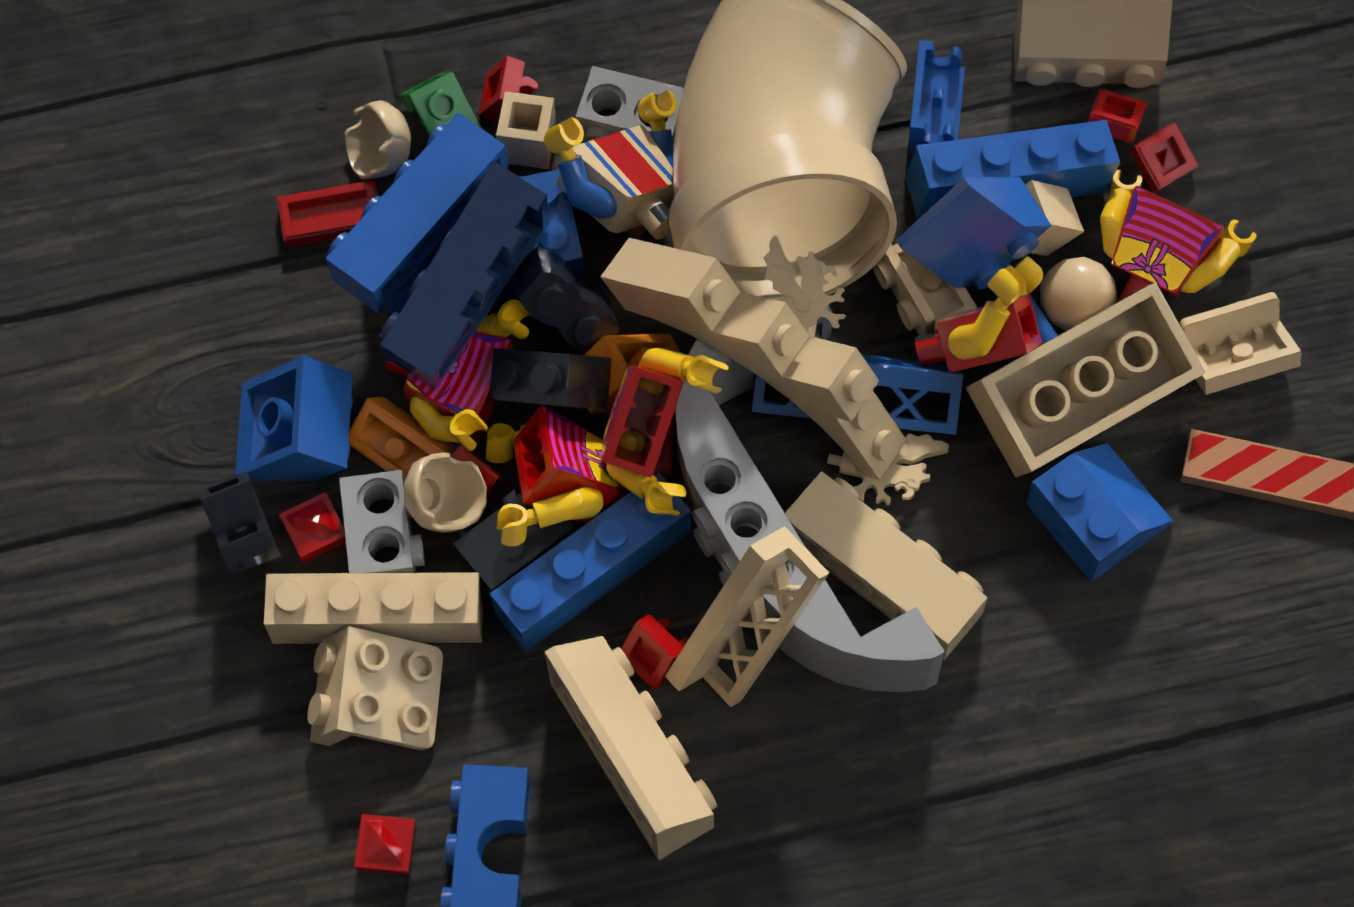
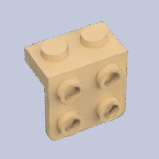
(375, 689)

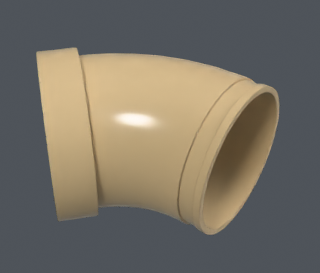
(783, 140)

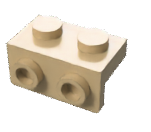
(920, 292)
(1241, 343)

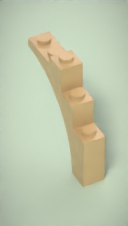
(764, 336)

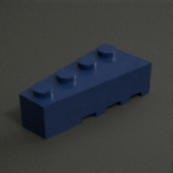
(466, 276)

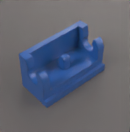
(936, 97)

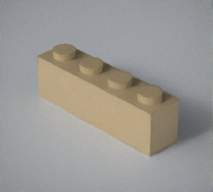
(882, 562)
(393, 604)

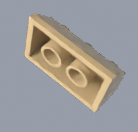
(1092, 41)

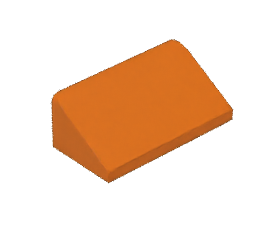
(392, 436)

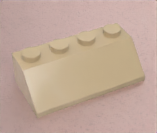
(630, 744)

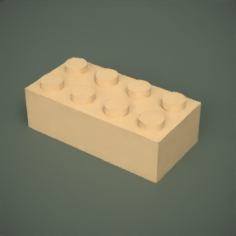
(1085, 380)

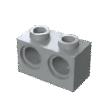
(622, 94)
(371, 532)

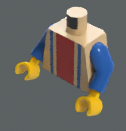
(621, 176)

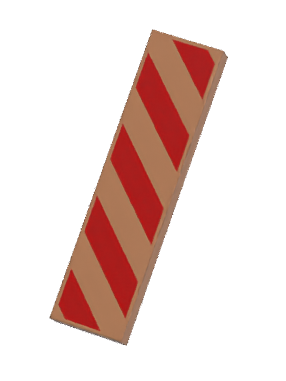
(1269, 473)

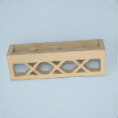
(743, 605)

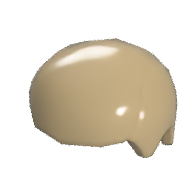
(378, 141)
(1076, 291)
(445, 493)

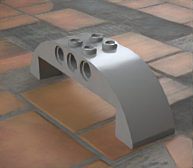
(739, 509)

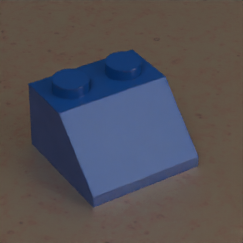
(976, 230)
(295, 422)
(1096, 509)

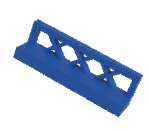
(897, 375)

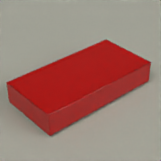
(323, 213)

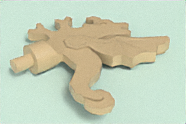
(806, 301)
(896, 475)

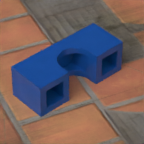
(487, 805)

